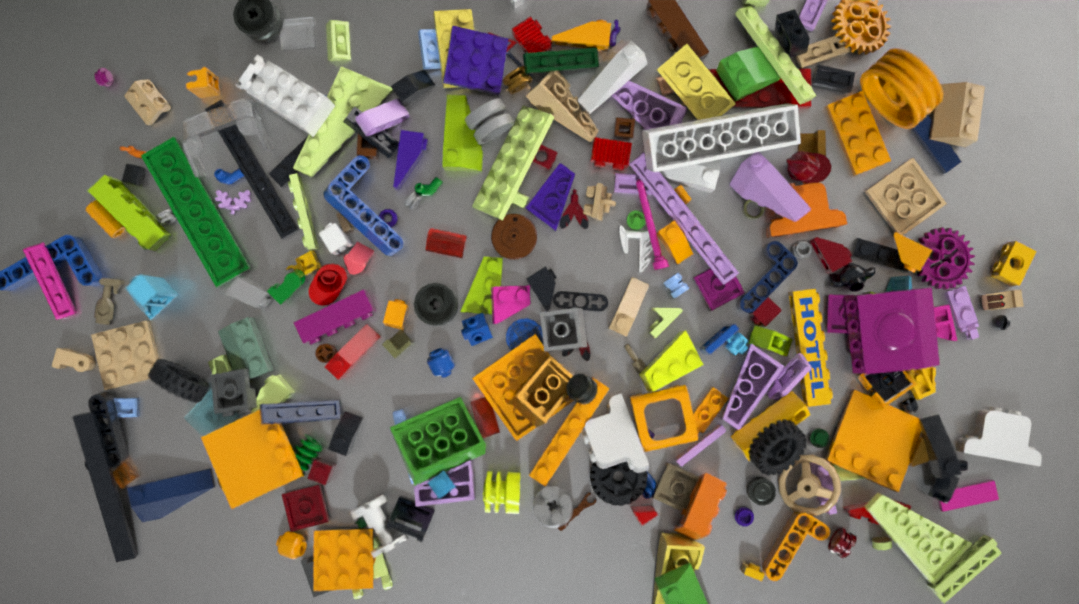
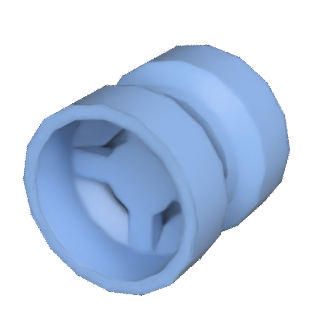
(676, 285)

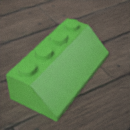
(680, 586)

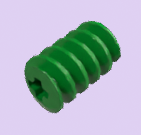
(307, 452)

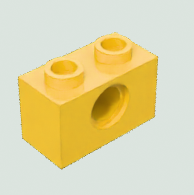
(1022, 258)

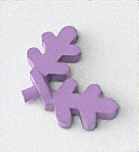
(239, 203)

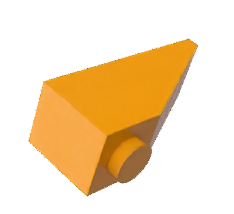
(589, 35)

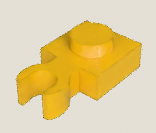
(307, 263)

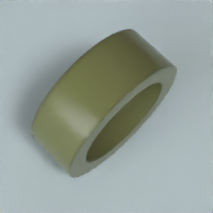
(744, 209)

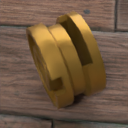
(517, 80)

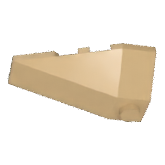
(555, 98)

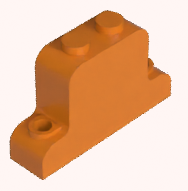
(817, 218)

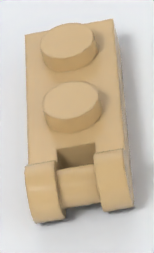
(822, 51)

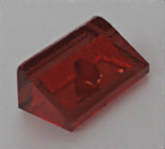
(446, 243)
(485, 417)

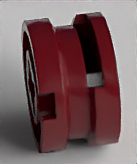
(842, 542)

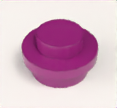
(104, 77)

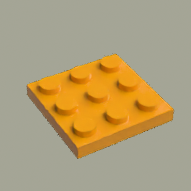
(343, 559)

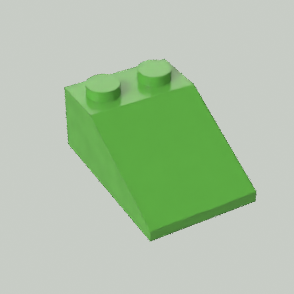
(746, 72)

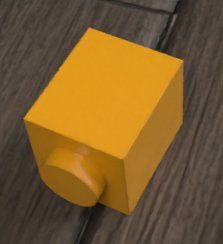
(396, 314)

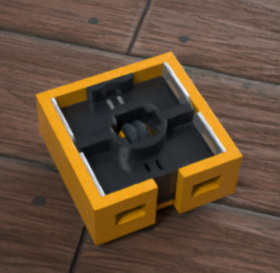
(898, 384)

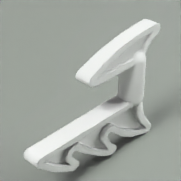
(644, 239)

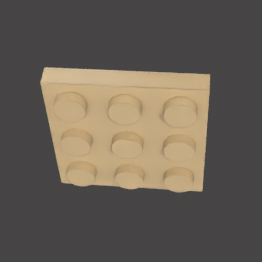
(905, 197)
(125, 354)

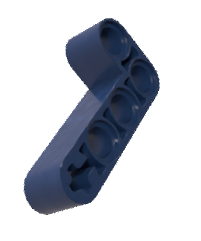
(764, 281)

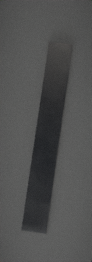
(257, 178)
(105, 486)

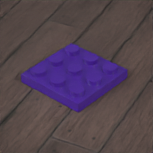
(475, 60)

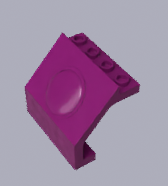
(892, 331)

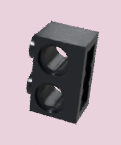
(792, 33)

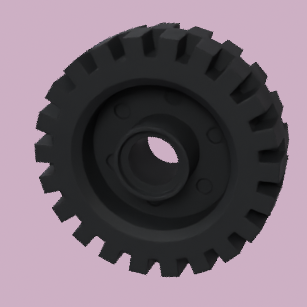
(178, 380)
(777, 447)
(615, 491)

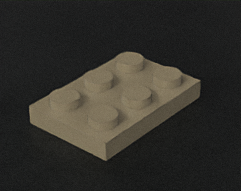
(675, 487)

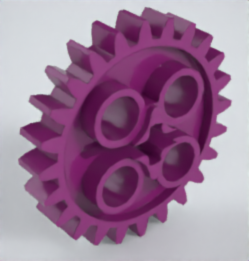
(952, 273)

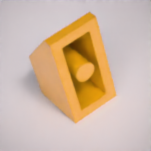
(675, 242)
(911, 253)

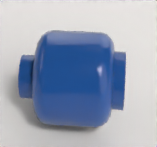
(440, 362)

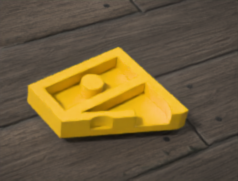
(925, 382)

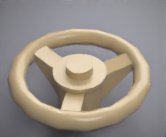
(810, 486)

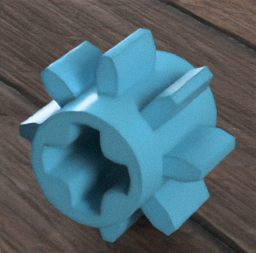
(737, 344)

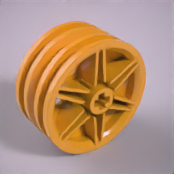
(901, 88)

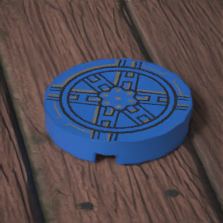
(521, 331)

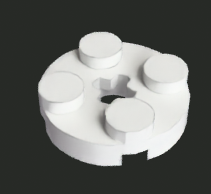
(247, 79)

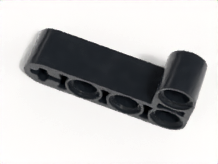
(112, 428)

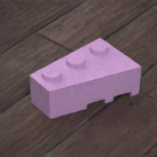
(460, 476)

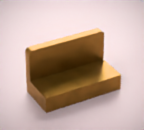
(813, 142)

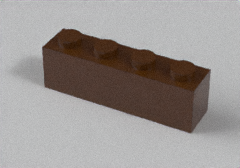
(676, 26)

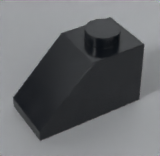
(412, 86)
(543, 286)
(345, 434)

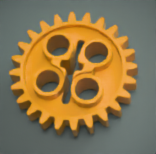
(861, 25)

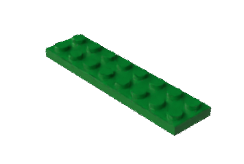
(196, 212)

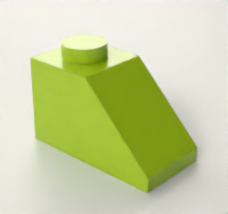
(770, 341)

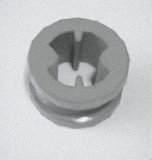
(413, 200)
(166, 217)

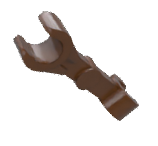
(576, 511)

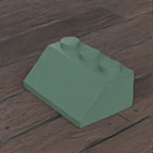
(246, 347)

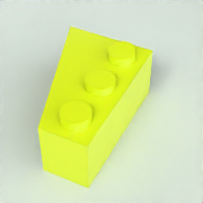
(672, 363)

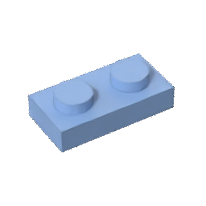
(429, 49)

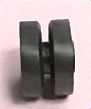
(258, 19)
(425, 307)

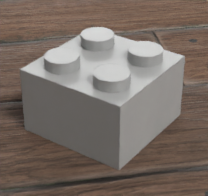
(563, 329)

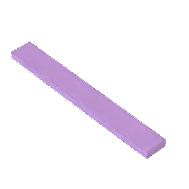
(685, 220)

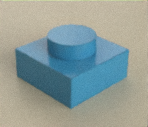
(441, 484)

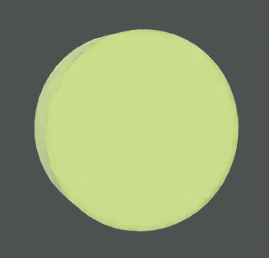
(882, 543)

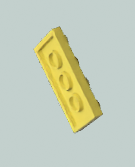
(443, 23)
(695, 84)

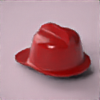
(327, 284)

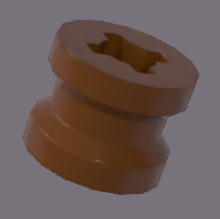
(321, 352)

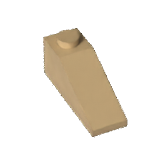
(628, 307)

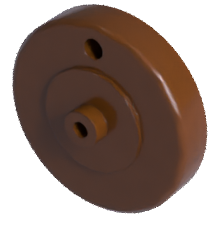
(514, 236)

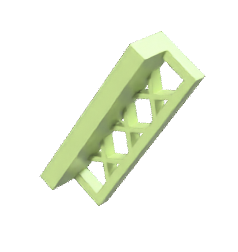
(962, 566)

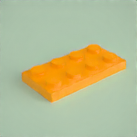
(858, 133)

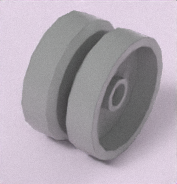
(489, 121)

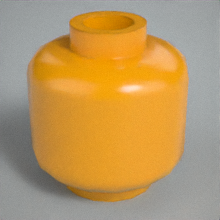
(291, 545)

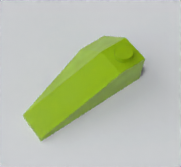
(459, 146)

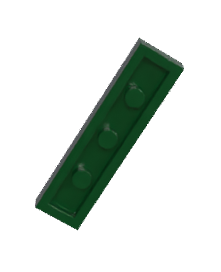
(560, 60)

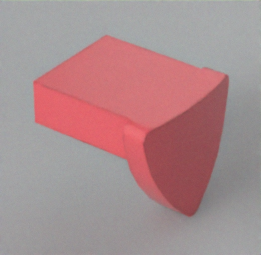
(357, 258)

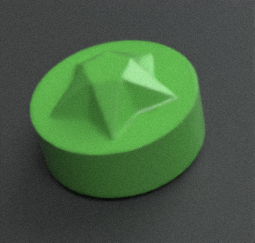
(635, 220)

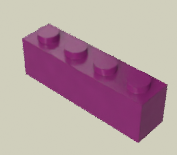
(334, 317)

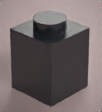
(943, 488)

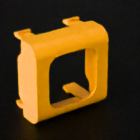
(639, 402)

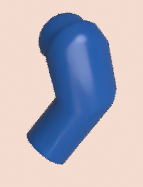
(228, 178)
(650, 487)

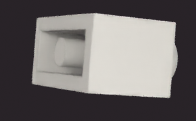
(335, 239)

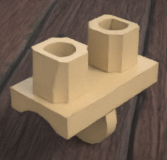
(601, 204)

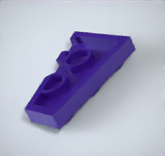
(552, 196)

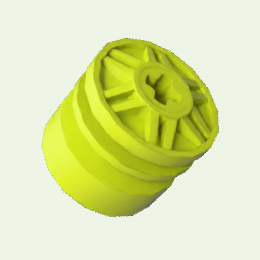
(502, 492)

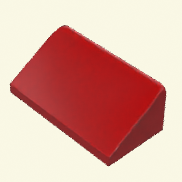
(644, 513)

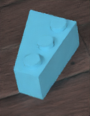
(151, 294)

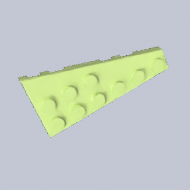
(347, 92)
(922, 541)

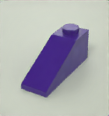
(409, 154)

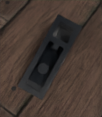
(939, 448)

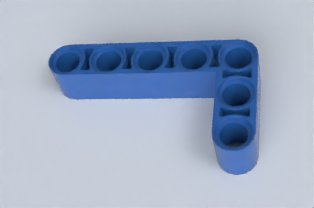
(359, 208)
(64, 253)

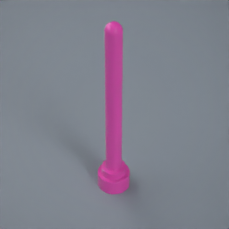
(659, 260)

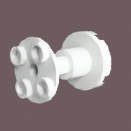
(375, 518)

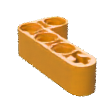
(792, 547)

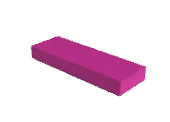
(971, 495)

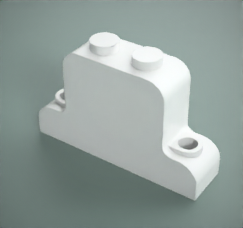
(1001, 437)
(615, 438)

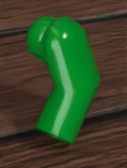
(428, 189)

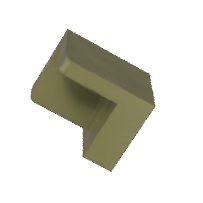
(398, 344)

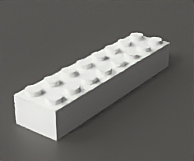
(721, 137)

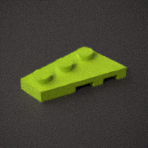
(479, 295)

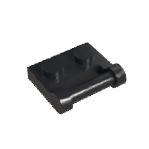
(412, 514)

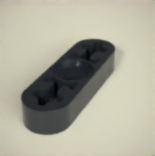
(595, 297)

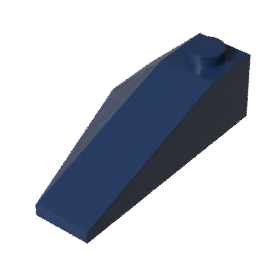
(162, 496)

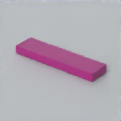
(49, 280)

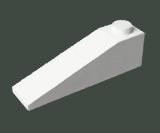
(615, 70)
(698, 176)

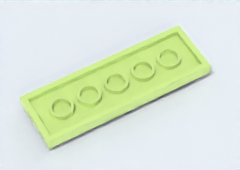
(512, 162)

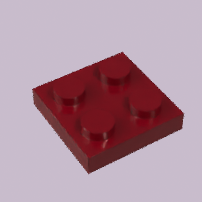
(305, 507)

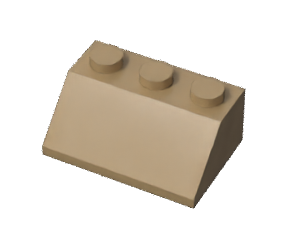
(958, 115)

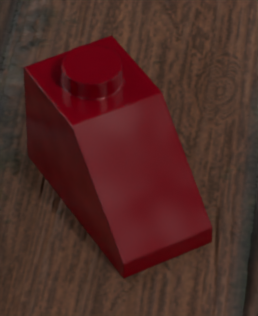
(831, 254)

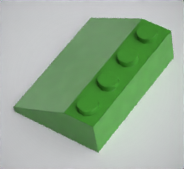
(438, 440)

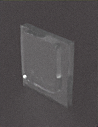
(297, 34)

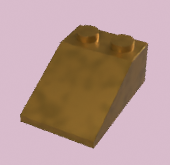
(542, 392)

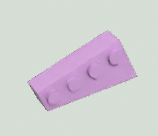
(751, 384)

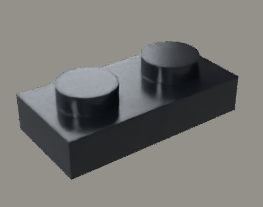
(833, 78)

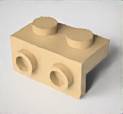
(146, 101)

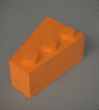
(702, 507)

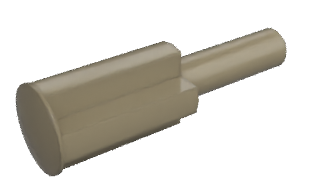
(638, 364)

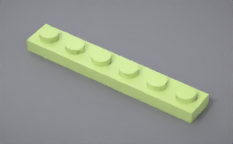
(775, 54)

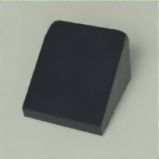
(133, 174)

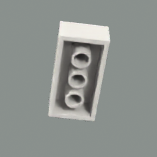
(290, 98)

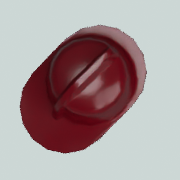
(808, 167)

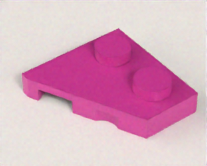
(508, 301)
(944, 323)

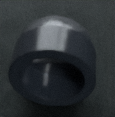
(999, 320)
(910, 405)

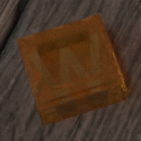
(125, 474)

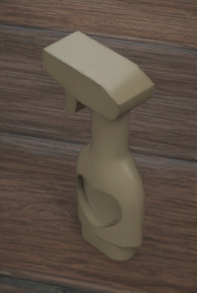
(105, 307)

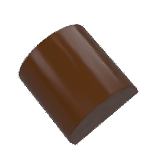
(624, 127)

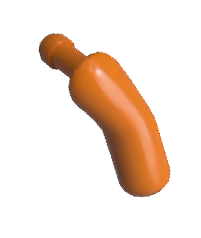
(132, 151)

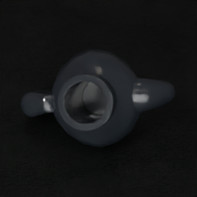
(851, 277)

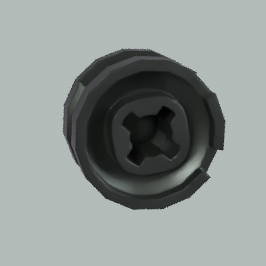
(581, 388)
(761, 491)

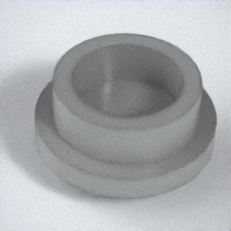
(802, 249)

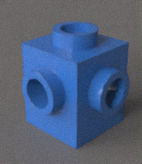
(476, 329)

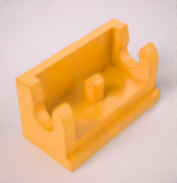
(206, 84)

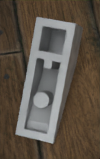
(249, 292)

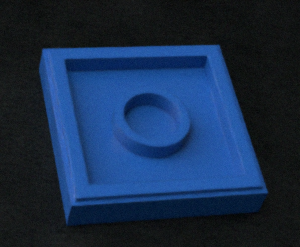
(718, 339)

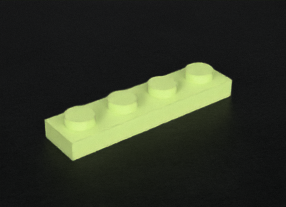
(305, 221)

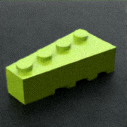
(129, 212)

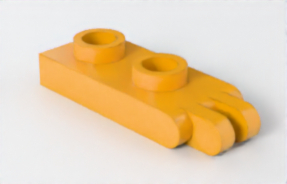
(708, 409)

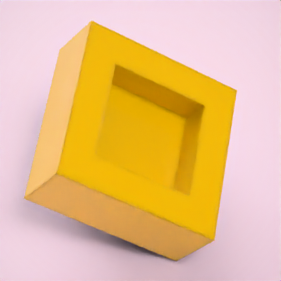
(752, 570)

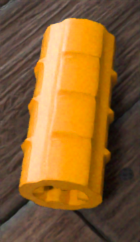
(105, 219)

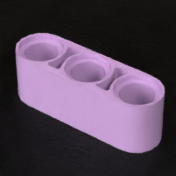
(382, 117)

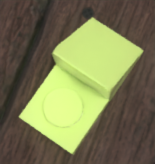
(667, 315)

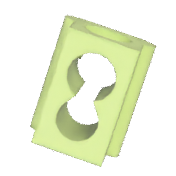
(520, 199)

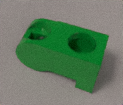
(291, 284)

